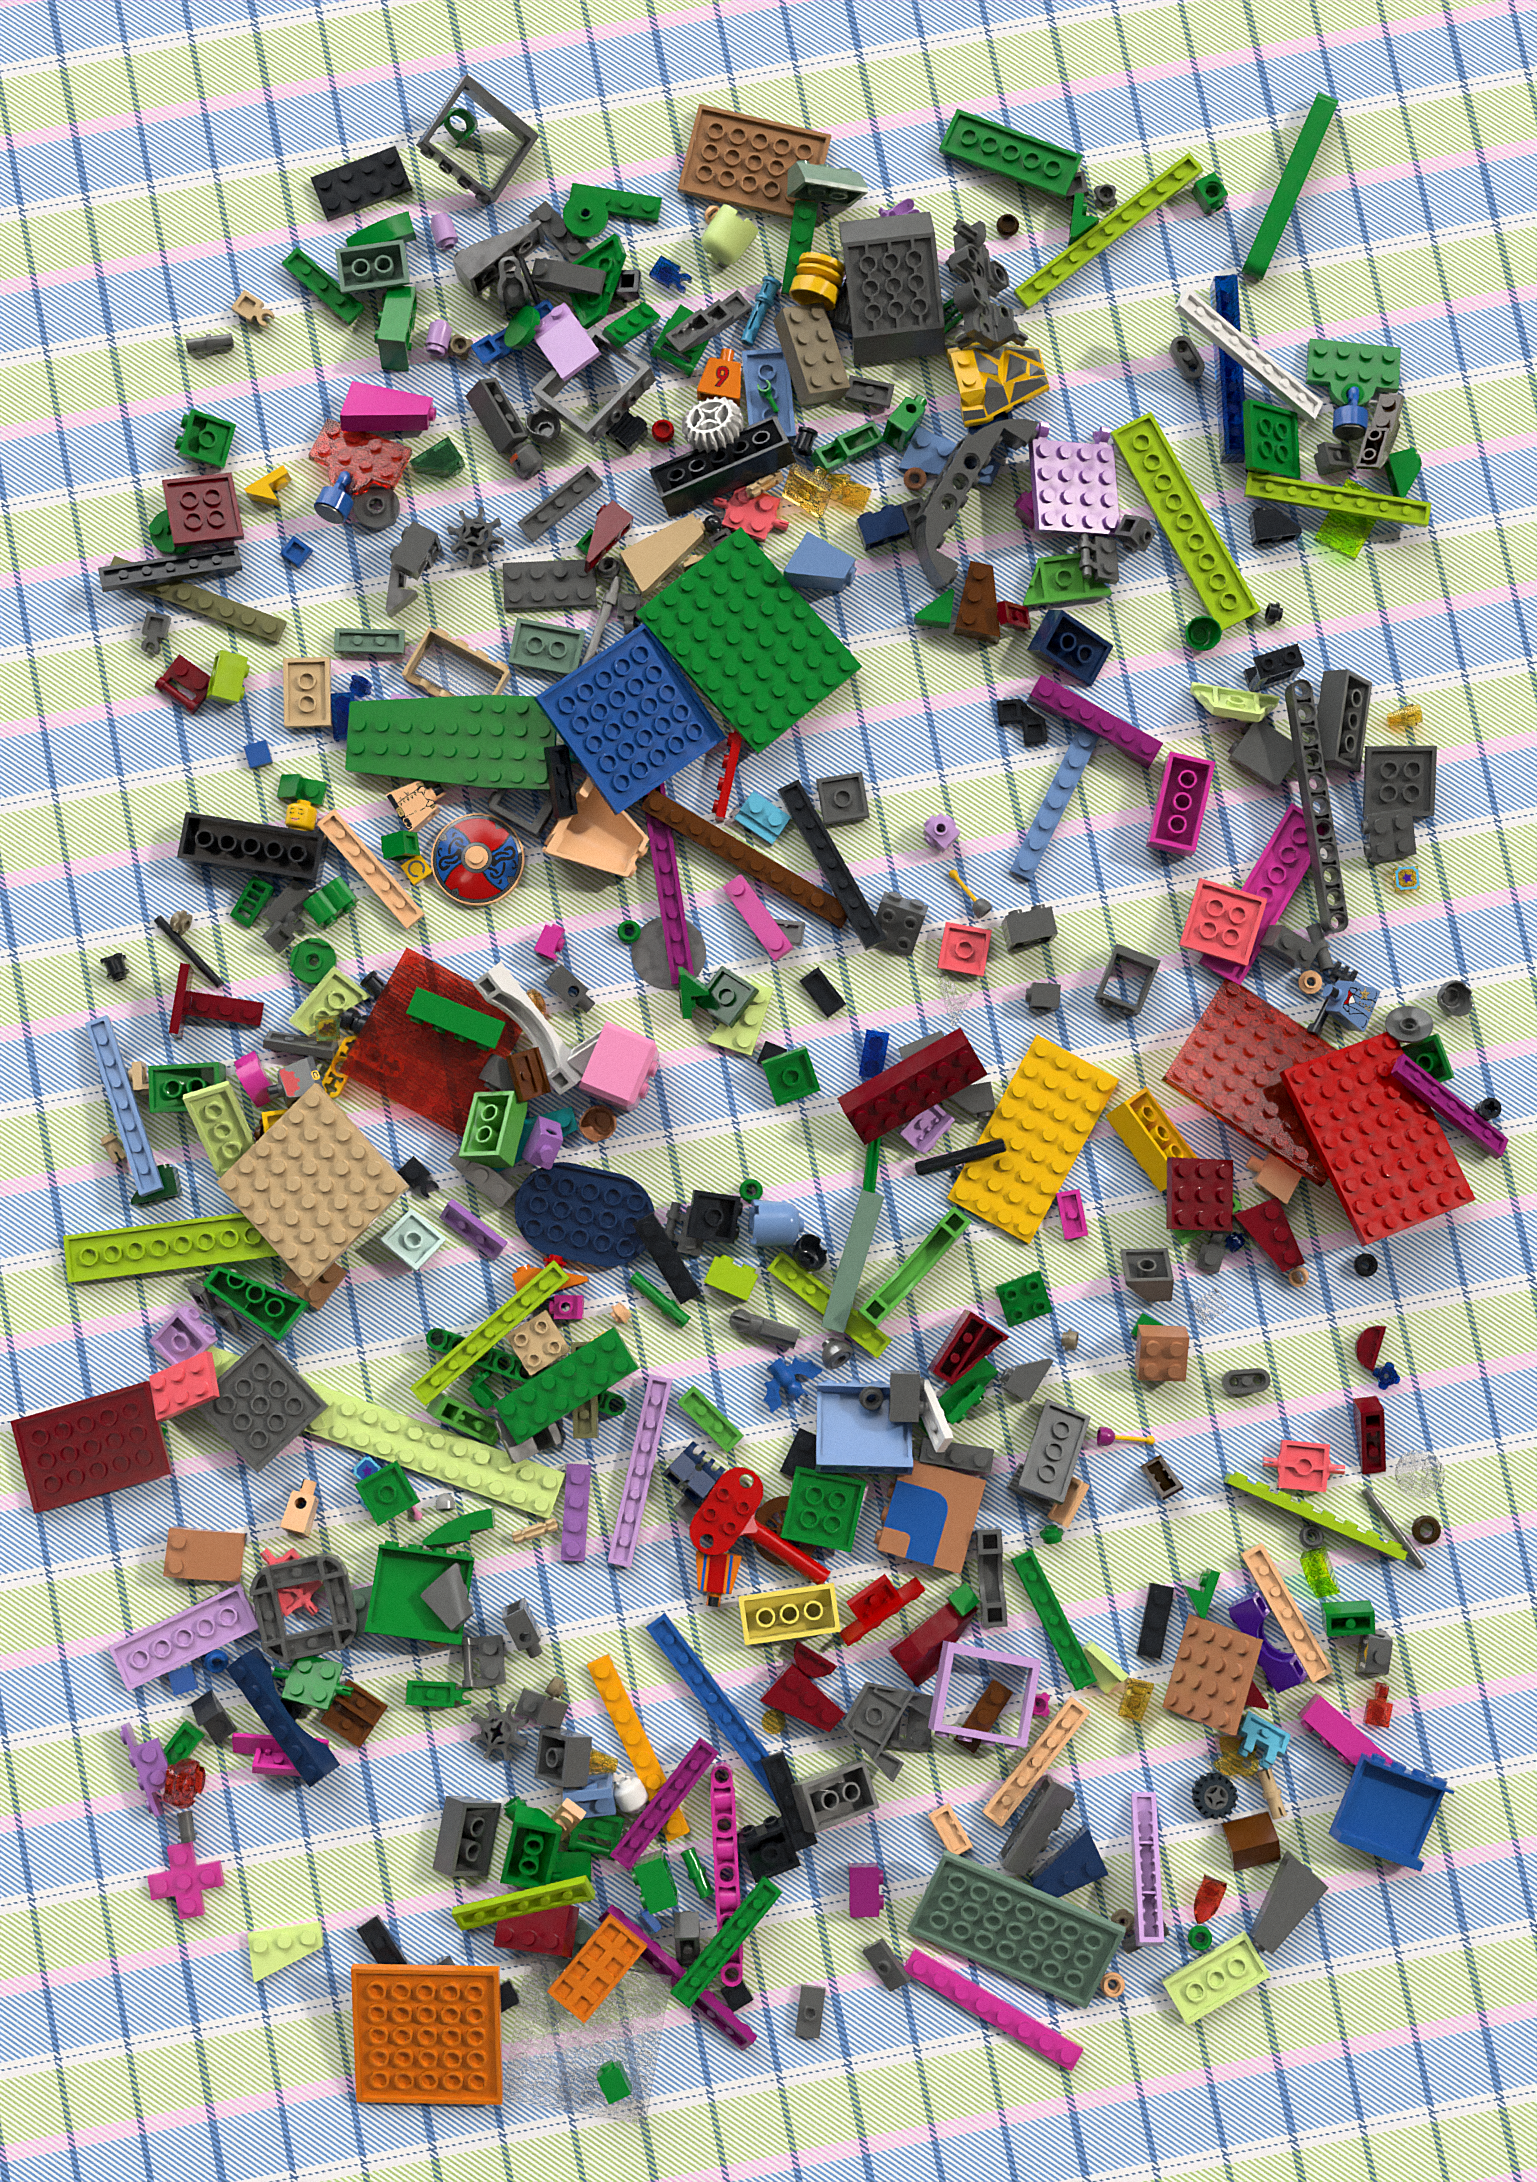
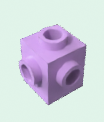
(935, 838)

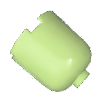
(727, 236)

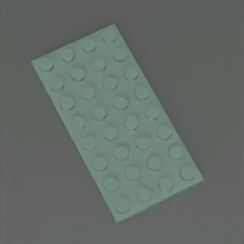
(1016, 1929)

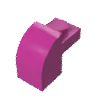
(253, 1078)

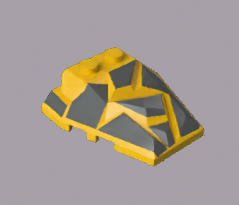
(995, 379)

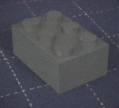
(834, 1796)

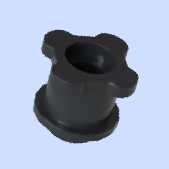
(115, 967)

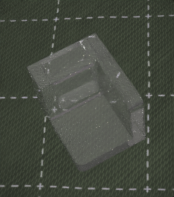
(1209, 1306)

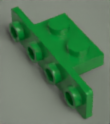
(965, 1393)

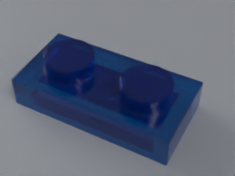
(340, 714)
(873, 1053)

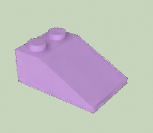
(565, 342)

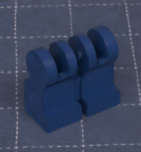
(697, 1482)

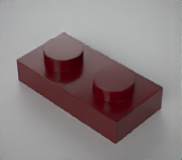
(1013, 616)

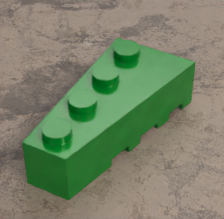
(262, 1305)

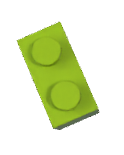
(228, 677)
(731, 1278)

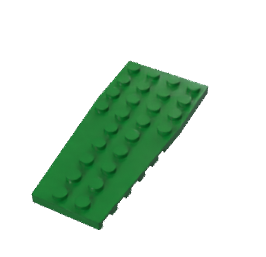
(452, 740)

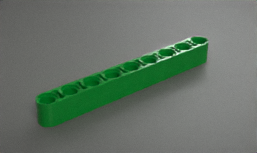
(1290, 186)
(514, 1370)

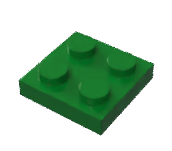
(790, 1075)
(387, 1493)

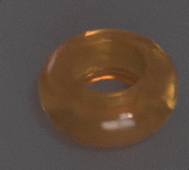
(537, 999)

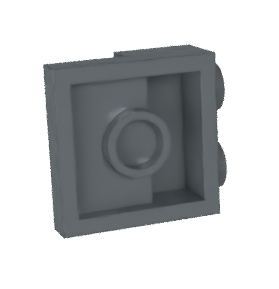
(1388, 834)

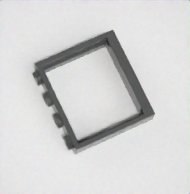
(502, 115)
(612, 412)

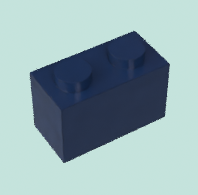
(882, 526)

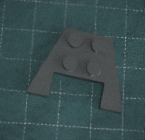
(875, 1717)

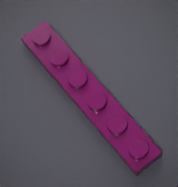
(1449, 1106)
(664, 1803)

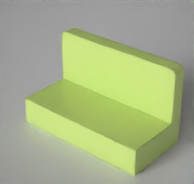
(1104, 1668)

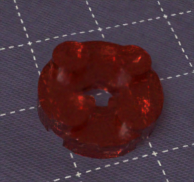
(181, 1794)

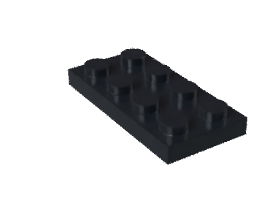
(361, 183)

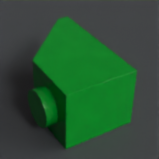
(1402, 470)

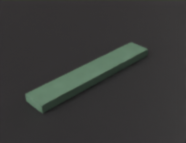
(852, 1261)

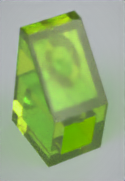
(1319, 1572)

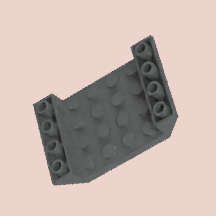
(893, 287)

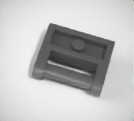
(491, 1661)
(917, 1734)

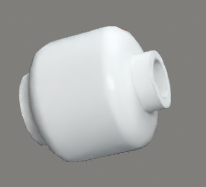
(630, 1795)

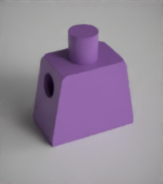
(543, 1146)

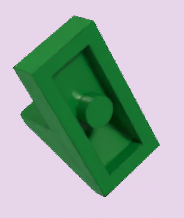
(1080, 223)
(296, 787)
(689, 988)
(1202, 1598)

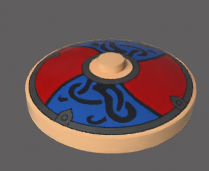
(477, 860)

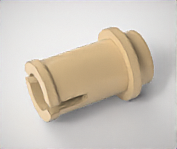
(111, 1145)

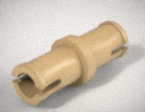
(1271, 1793)

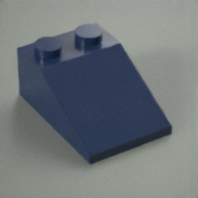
(1070, 646)

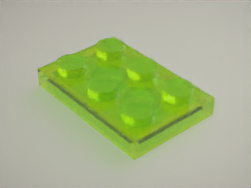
(1343, 531)

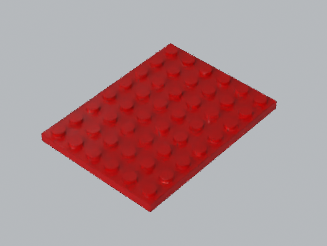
(1376, 1139)

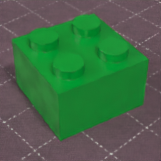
(655, 1881)

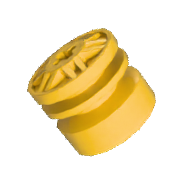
(817, 280)

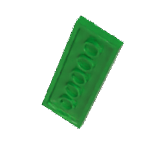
(1010, 154)
(566, 1386)

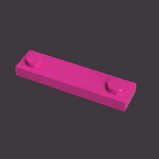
(758, 917)

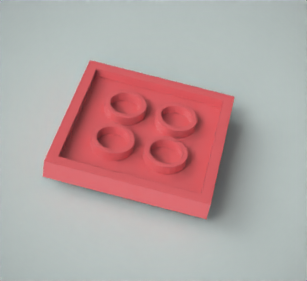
(1222, 922)

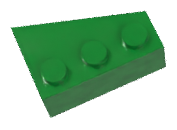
(396, 327)

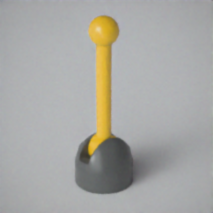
(980, 906)

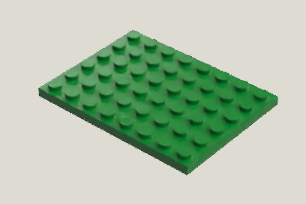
(748, 640)

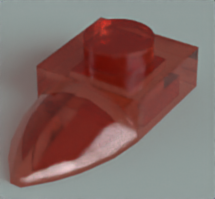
(1208, 1898)

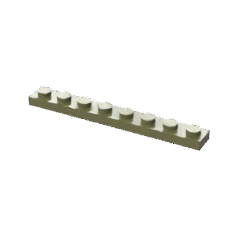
(215, 607)

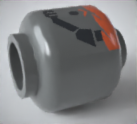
(526, 460)

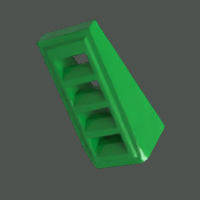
(249, 889)

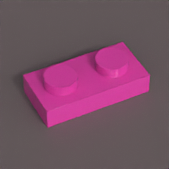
(1071, 1214)

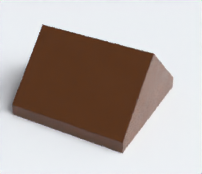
(1251, 1841)

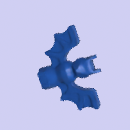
(785, 1377)

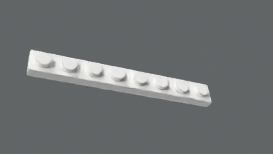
(1248, 355)

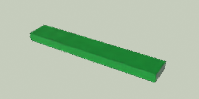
(1054, 1620)
(726, 1942)

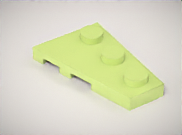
(330, 997)
(281, 1946)

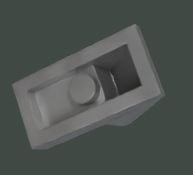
(398, 598)

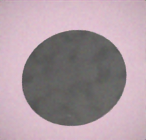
(650, 954)

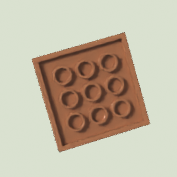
(1212, 1674)

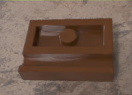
(528, 1074)

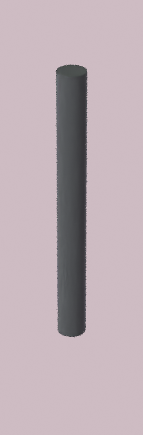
(1394, 1528)

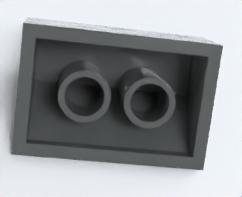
(466, 1836)

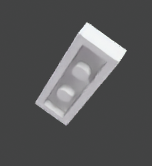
(934, 1419)

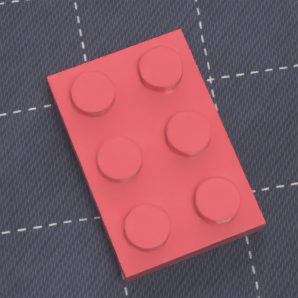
(184, 1386)

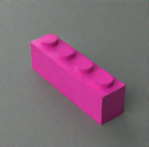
(1337, 1731)

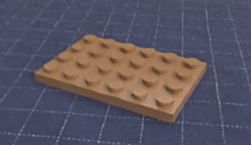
(747, 159)

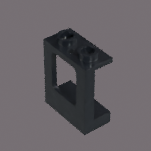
(1280, 664)

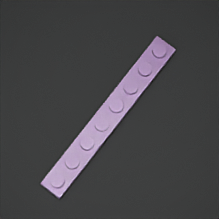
(640, 1470)

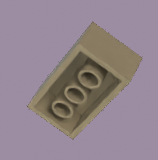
(811, 353)

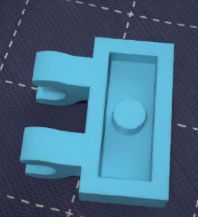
(1264, 1734)

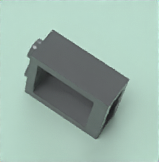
(539, 823)
(1138, 959)

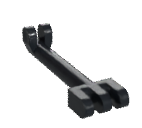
(1316, 1027)

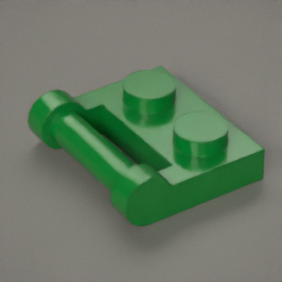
(694, 353)
(602, 1827)

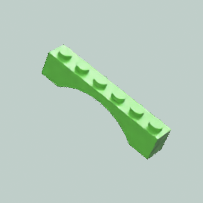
(915, 1268)

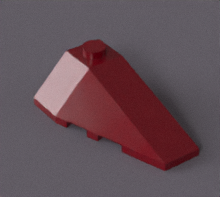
(922, 1646)

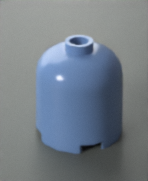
(774, 1223)

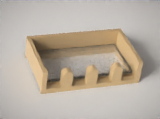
(452, 669)

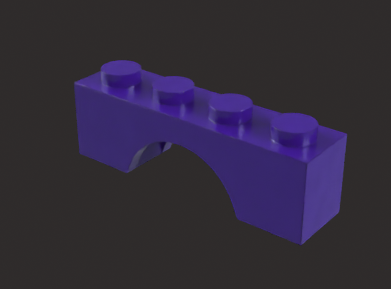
(1281, 1668)

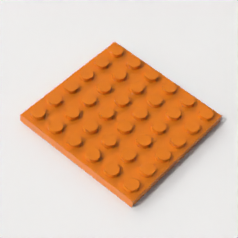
(427, 2034)

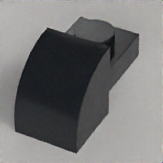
(628, 286)

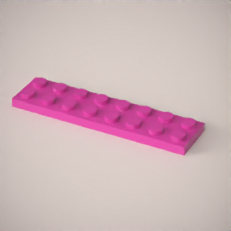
(1273, 878)

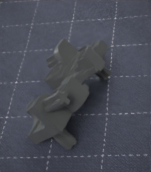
(983, 320)

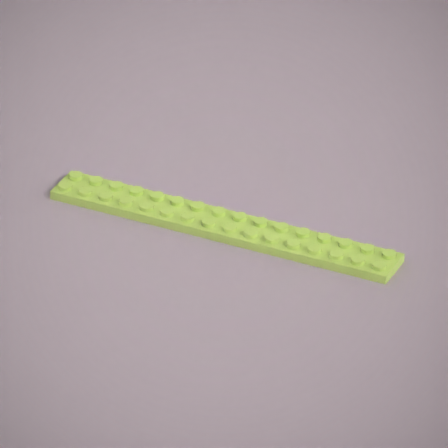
(427, 1448)

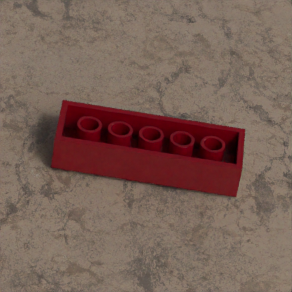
(912, 1086)

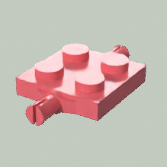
(753, 515)
(1303, 1465)
(295, 1595)

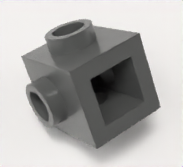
(1135, 533)

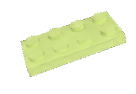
(220, 1125)
(1216, 1978)

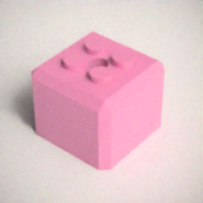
(620, 1068)

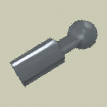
(763, 1328)

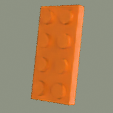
(597, 1968)

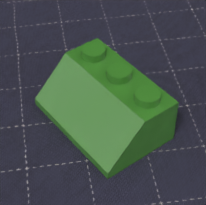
(493, 1129)

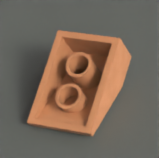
(204, 1554)

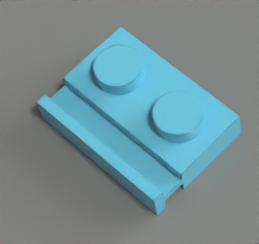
(762, 818)

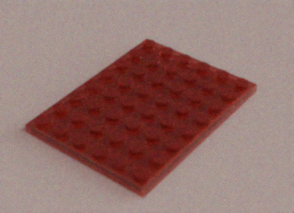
(1234, 1070)

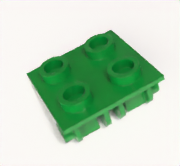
(1023, 1298)
(571, 1865)

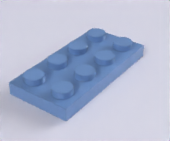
(770, 366)

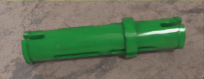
(655, 1296)

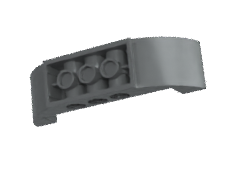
(935, 520)

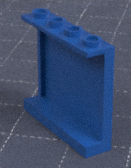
(1388, 1810)

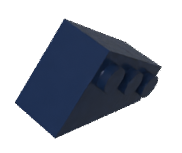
(1070, 1866)

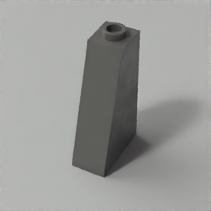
(1286, 1903)

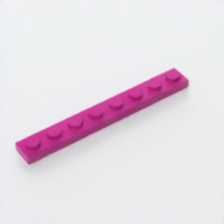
(993, 2009)

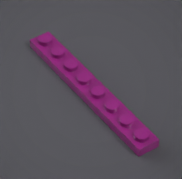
(706, 2003)

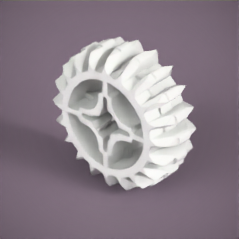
(712, 424)

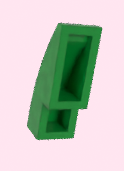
(389, 229)
(847, 447)
(461, 1527)

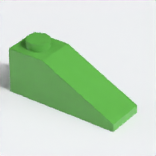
(463, 1418)

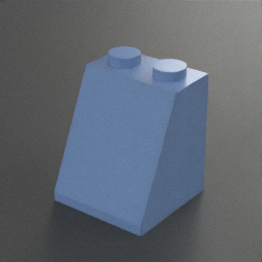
(820, 566)

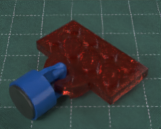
(353, 464)

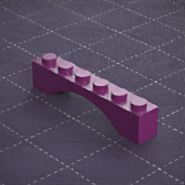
(1070, 706)

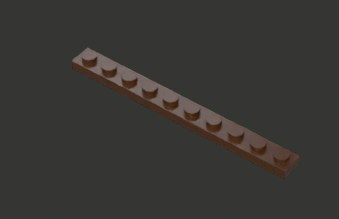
(744, 857)

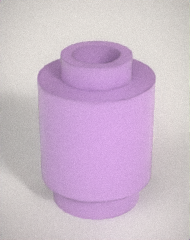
(443, 231)
(438, 337)

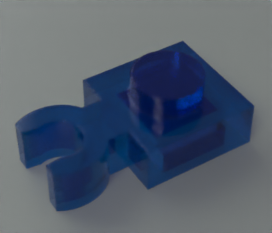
(668, 273)

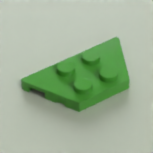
(1061, 581)

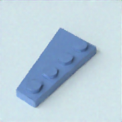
(932, 452)

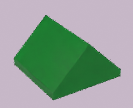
(1430, 1057)

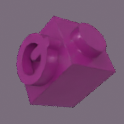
(1024, 509)

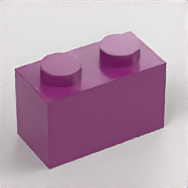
(864, 1890)

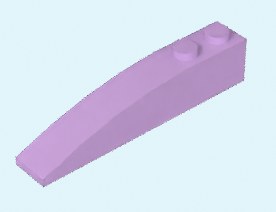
(1146, 1870)

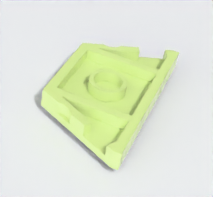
(1234, 703)

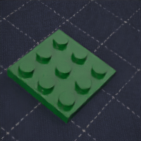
(1271, 440)
(823, 1509)

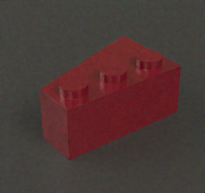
(1271, 1234)
(965, 1346)
(803, 1699)
(540, 1932)

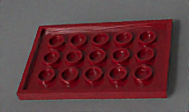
(91, 1447)

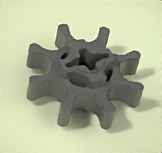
(469, 542)
(508, 1730)

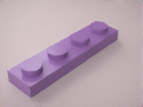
(575, 1512)

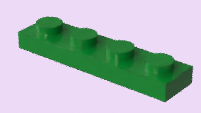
(624, 203)
(800, 239)
(323, 286)

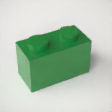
(1348, 1618)

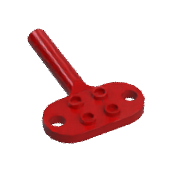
(730, 1514)

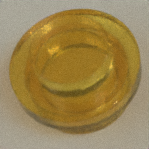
(773, 1721)

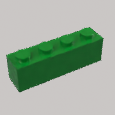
(456, 1019)

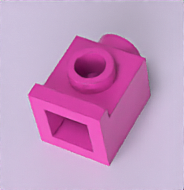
(550, 942)
(576, 1307)

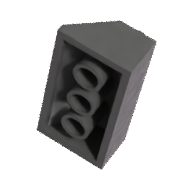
(1343, 718)
(1036, 1825)

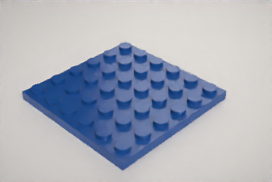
(630, 718)

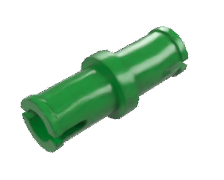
(697, 1873)

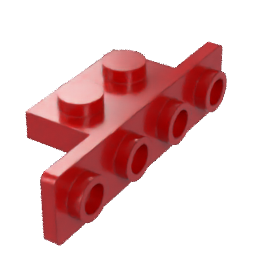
(877, 1604)

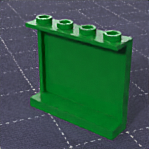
(396, 1591)

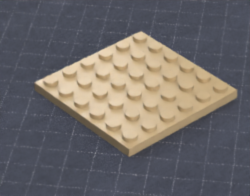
(312, 1184)

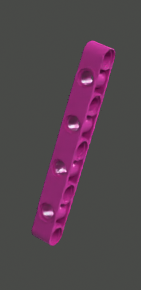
(726, 1856)

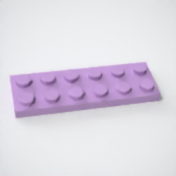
(184, 1637)

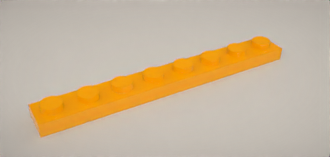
(634, 1737)

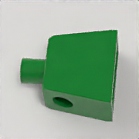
(904, 422)

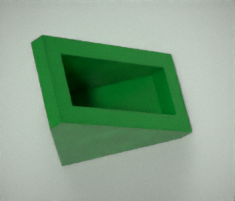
(937, 613)

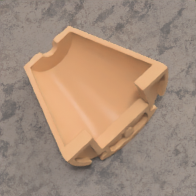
(597, 835)

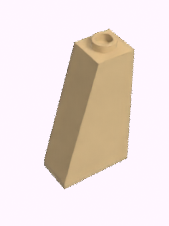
(661, 553)

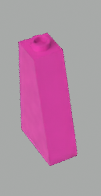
(385, 409)

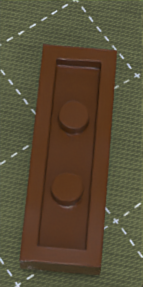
(985, 1712)

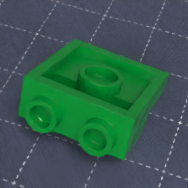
(205, 439)

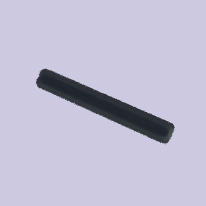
(960, 1156)

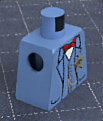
(1351, 1004)

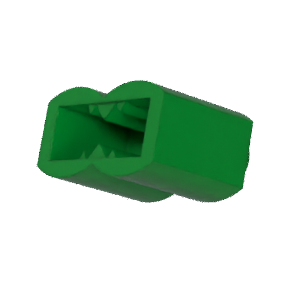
(331, 902)

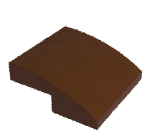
(354, 1716)

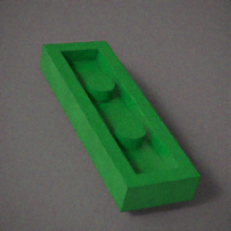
(631, 325)

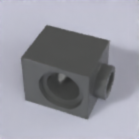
(1043, 996)

